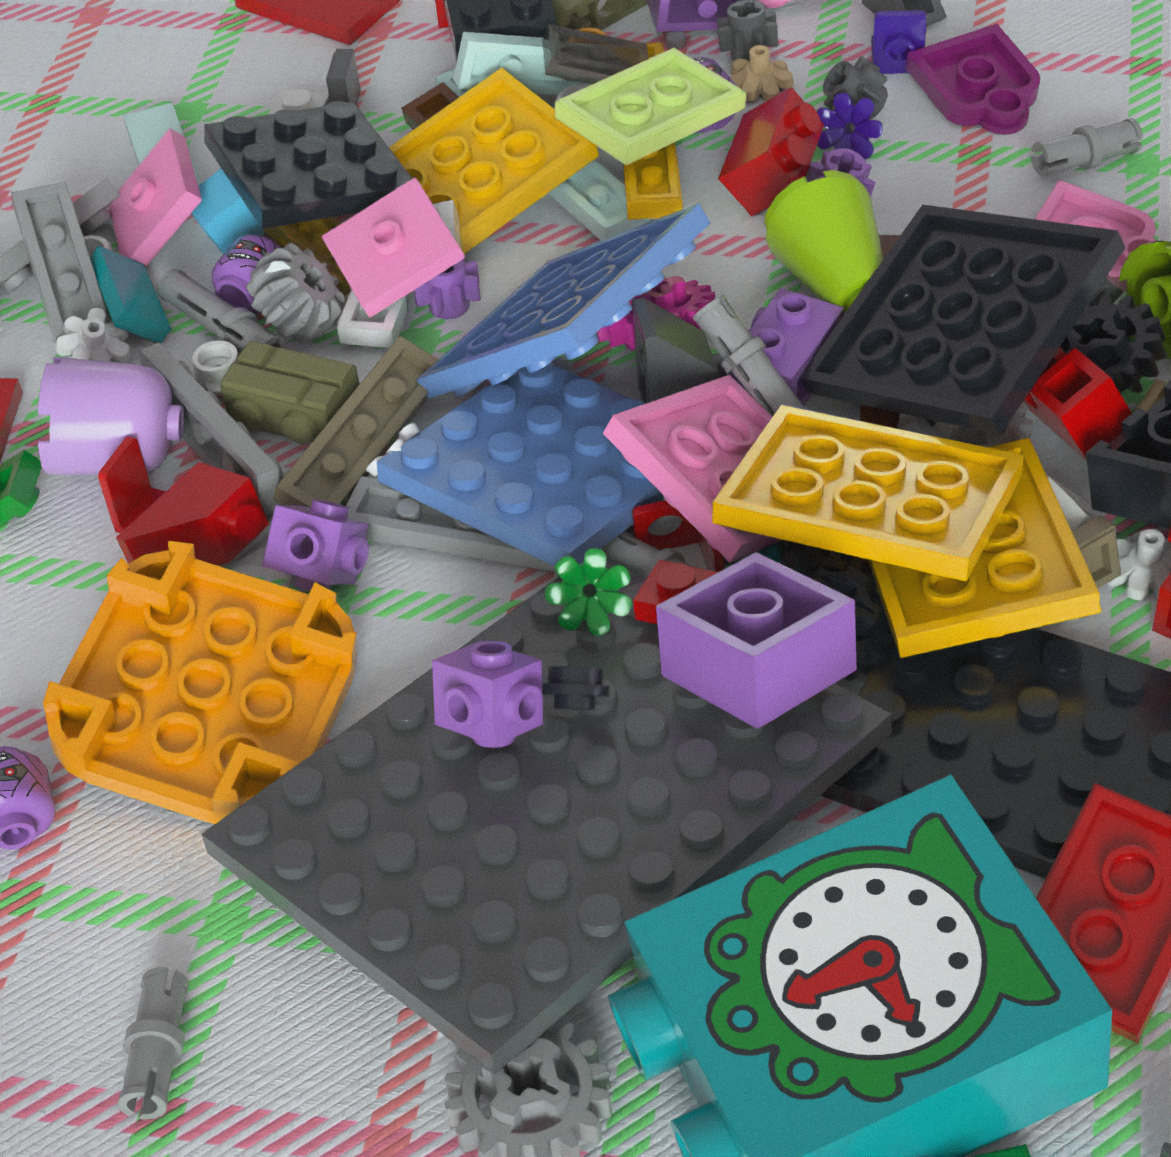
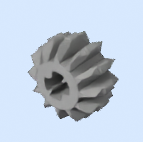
(295, 293)

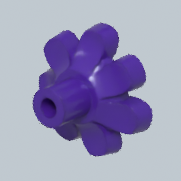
(838, 125)

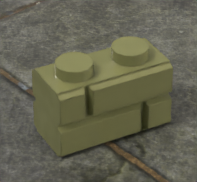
(286, 390)

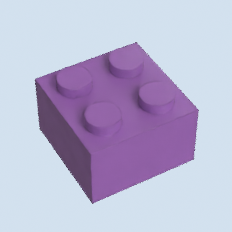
(757, 639)

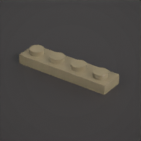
(360, 429)

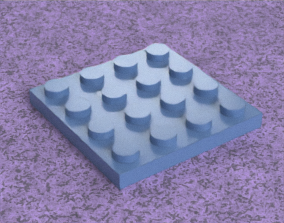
(566, 304)
(527, 465)

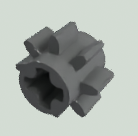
(745, 28)
(858, 81)

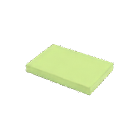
(650, 105)

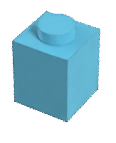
(223, 212)

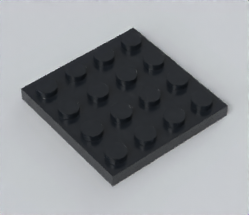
(963, 316)

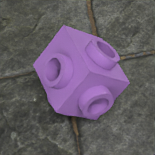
(317, 544)
(488, 692)

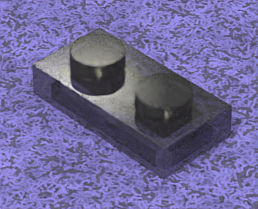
(588, 55)

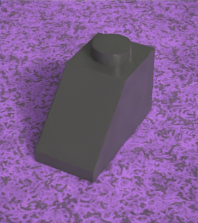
(670, 353)

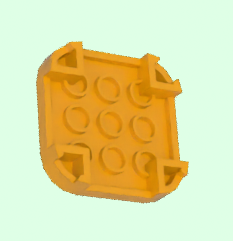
(199, 684)

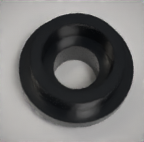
(575, 687)

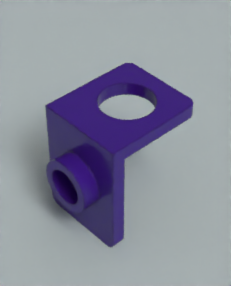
(894, 37)

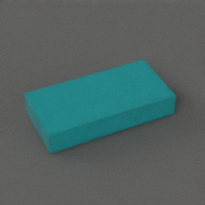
(129, 295)

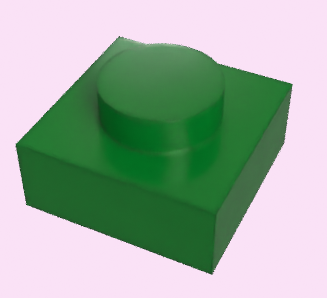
(18, 485)

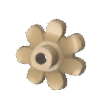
(761, 74)

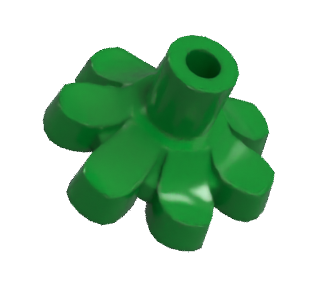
(586, 604)

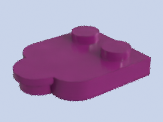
(978, 80)

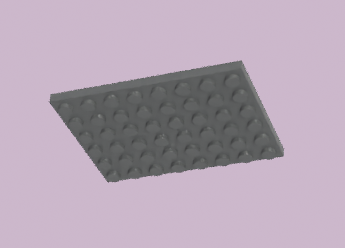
(505, 874)

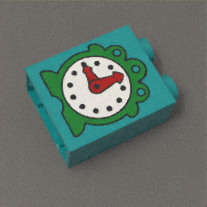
(865, 995)

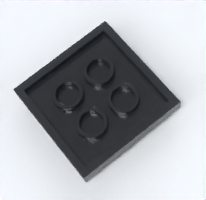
(305, 163)

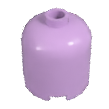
(100, 405)

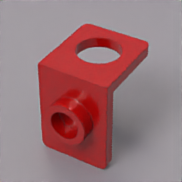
(126, 484)
(684, 535)

